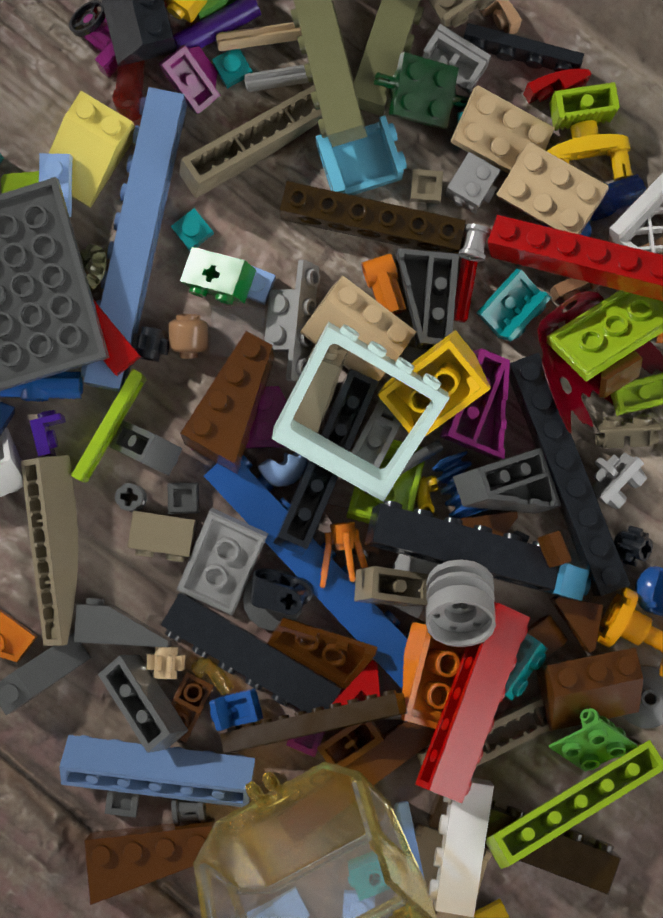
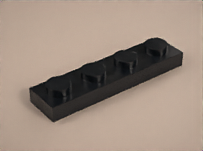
(531, 52)

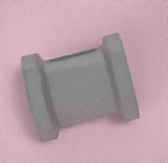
(474, 242)

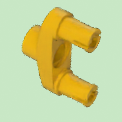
(588, 143)

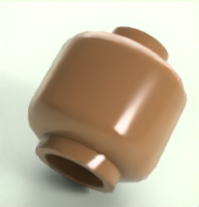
(188, 335)

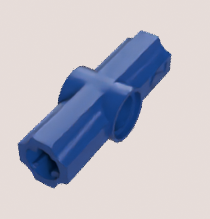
(58, 386)

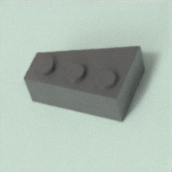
(510, 485)

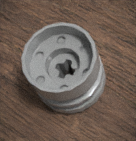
(460, 603)

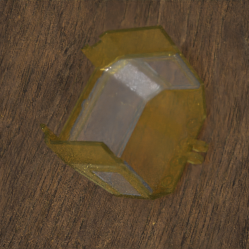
(311, 852)

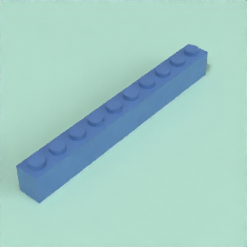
(139, 222)

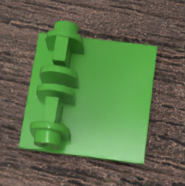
(593, 743)

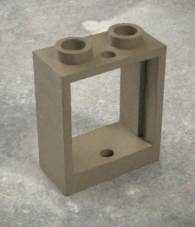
(321, 389)

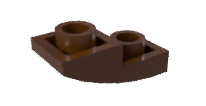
(190, 701)

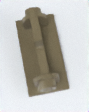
(639, 430)

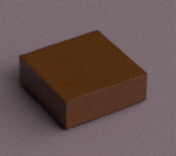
(554, 549)

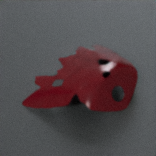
(556, 367)

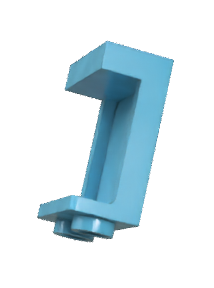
(363, 162)

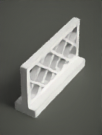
(639, 214)

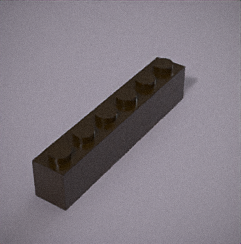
(564, 856)

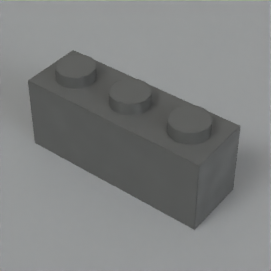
(143, 703)

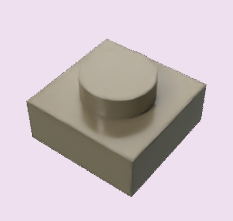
(426, 186)

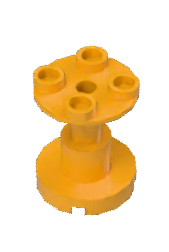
(626, 622)

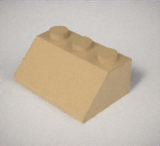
(353, 307)

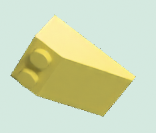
(97, 142)

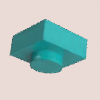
(231, 67)
(192, 229)

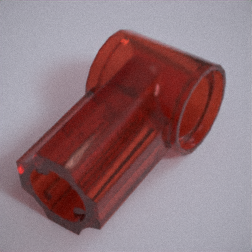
(129, 87)

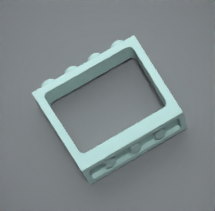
(335, 458)

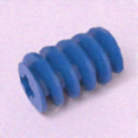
(451, 467)

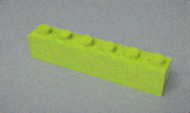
(574, 804)

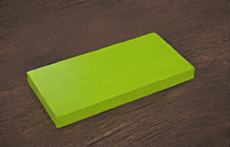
(607, 332)

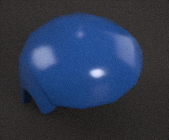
(650, 590)

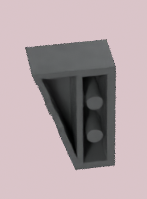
(430, 292)

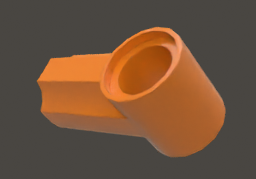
(382, 279)

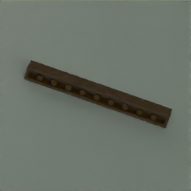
(318, 721)

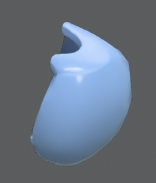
(286, 472)

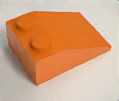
(427, 675)

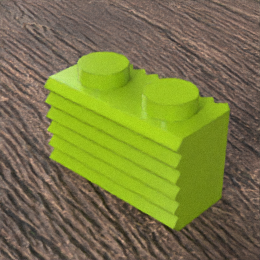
(583, 104)

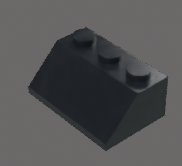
(138, 29)

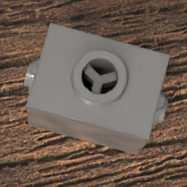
(473, 183)

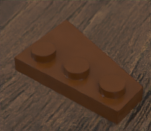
(322, 651)

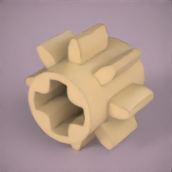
(165, 662)

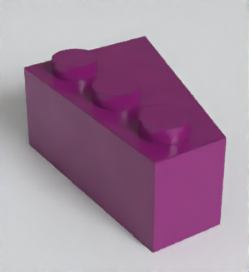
(483, 421)

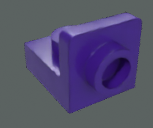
(44, 437)

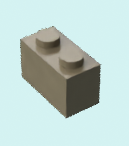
(162, 534)

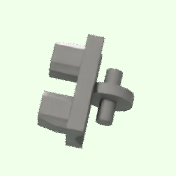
(614, 475)

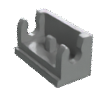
(456, 51)

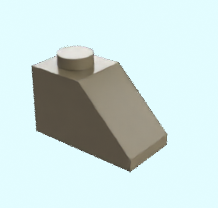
(390, 587)

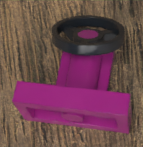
(96, 32)

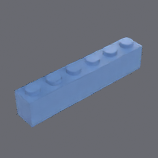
(162, 773)

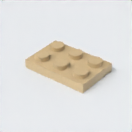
(498, 130)
(552, 190)

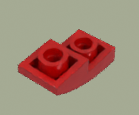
(544, 87)

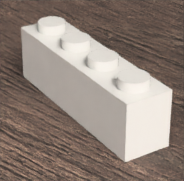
(461, 851)

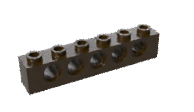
(371, 219)

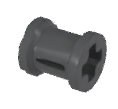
(126, 490)
(188, 811)

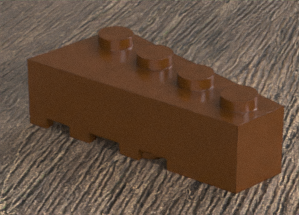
(229, 407)
(140, 855)

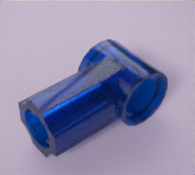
(619, 195)

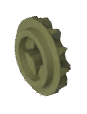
(94, 264)

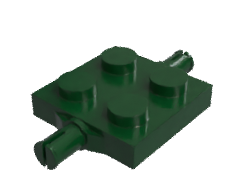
(422, 90)

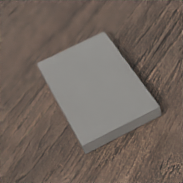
(222, 561)

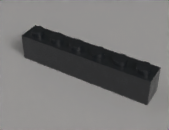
(316, 481)
(439, 541)
(248, 655)

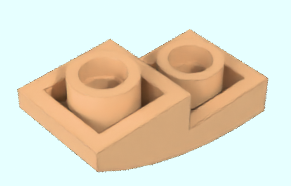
(504, 16)

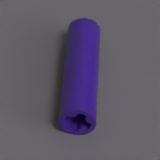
(223, 20)

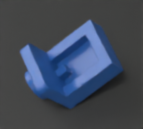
(235, 709)

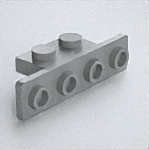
(287, 316)

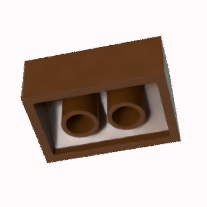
(601, 682)

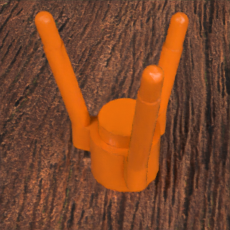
(344, 537)

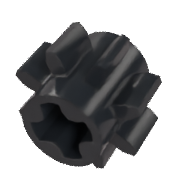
(150, 344)
(633, 545)

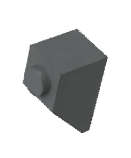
(146, 447)

